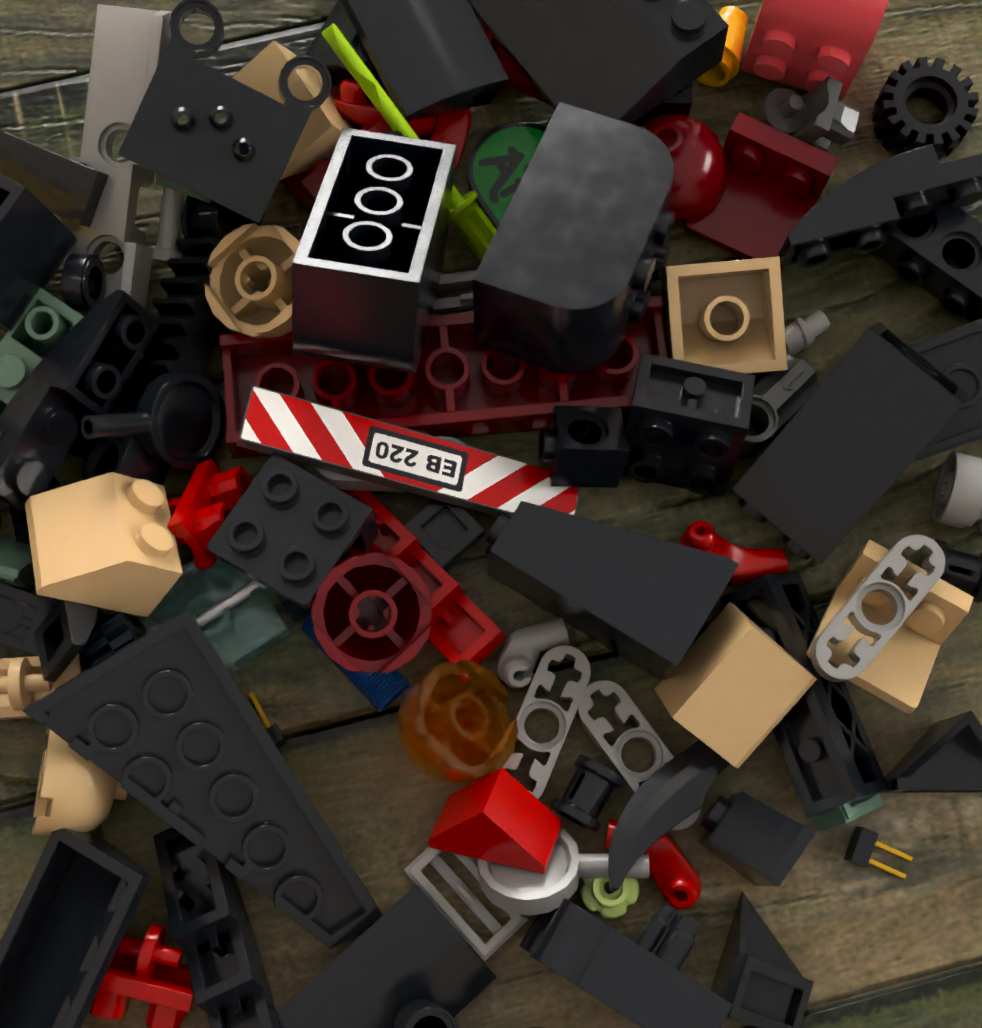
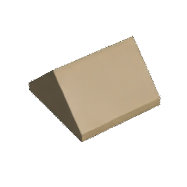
(324, 123)
(733, 686)

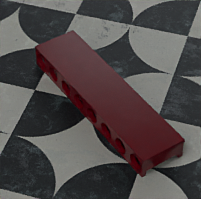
(456, 387)

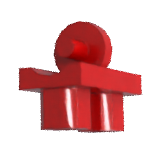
(205, 507)
(150, 974)

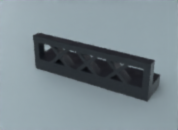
(822, 731)

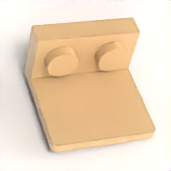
(907, 659)

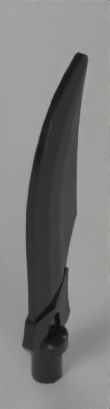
(660, 805)

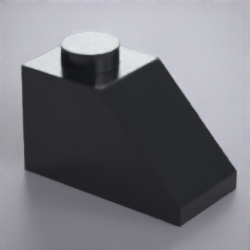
(754, 838)

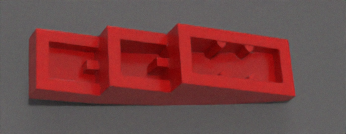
(457, 624)

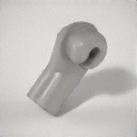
(524, 649)

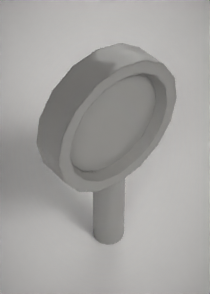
(537, 893)

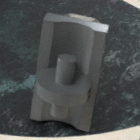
(811, 118)

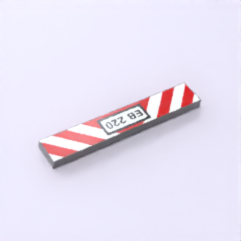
(395, 456)

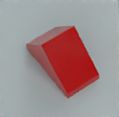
(498, 824)

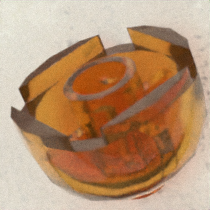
(456, 722)

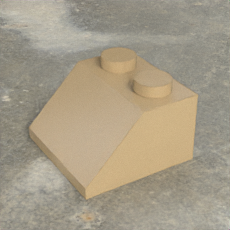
(726, 314)
(104, 543)

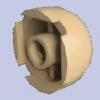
(253, 280)
(71, 790)

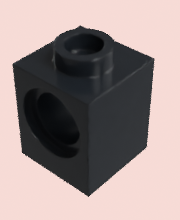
(584, 446)

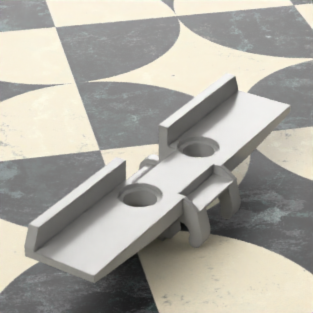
(123, 62)

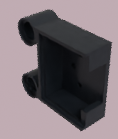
(205, 152)
(628, 976)

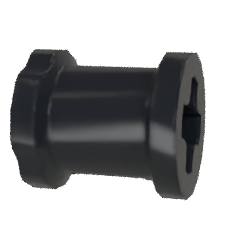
(970, 564)
(587, 793)

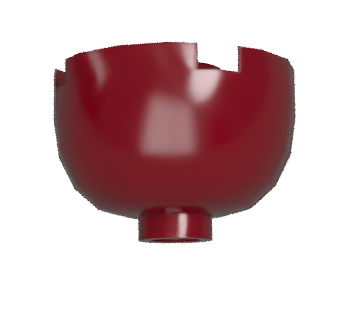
(697, 163)
(372, 613)

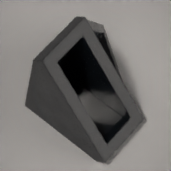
(942, 759)
(759, 974)

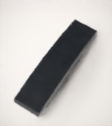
(54, 179)
(216, 935)

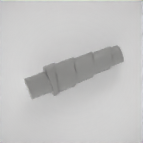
(802, 332)

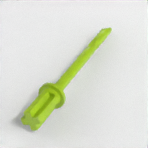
(464, 210)

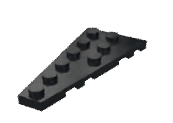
(198, 756)

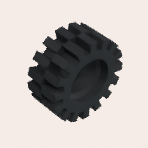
(932, 84)

